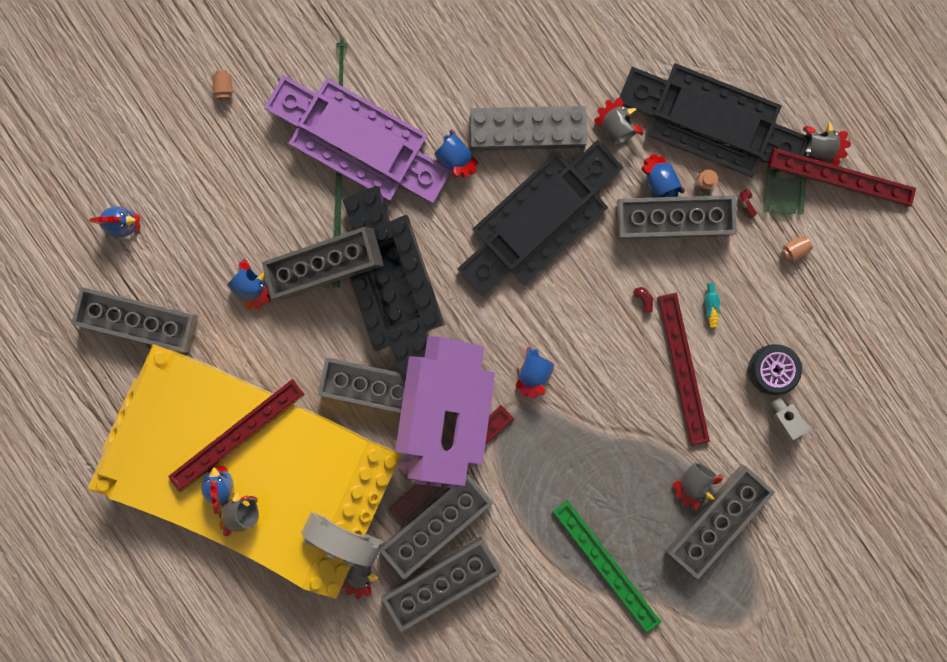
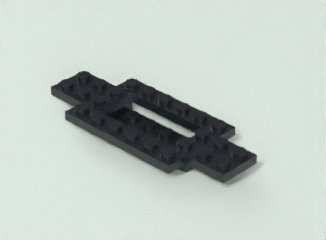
(712, 110)
(535, 213)
(401, 282)

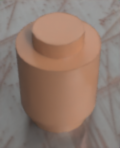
(222, 84)
(706, 180)
(797, 248)

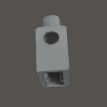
(794, 426)

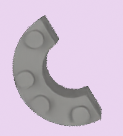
(340, 542)

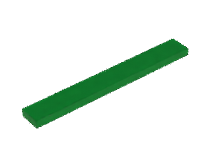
(606, 566)

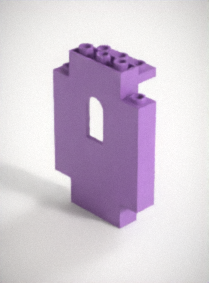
(442, 382)

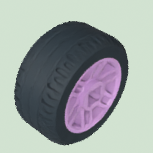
(784, 378)

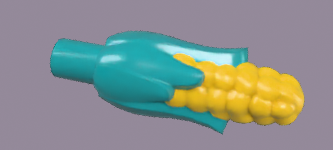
(712, 304)

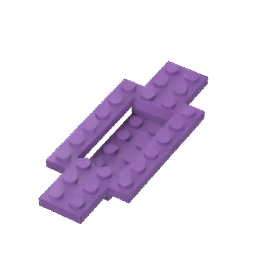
(360, 131)

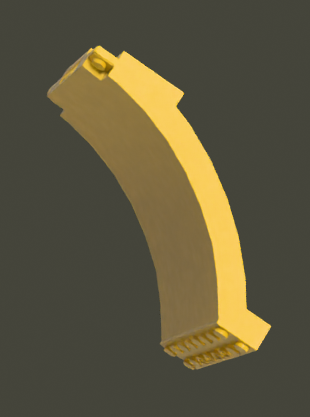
(289, 465)

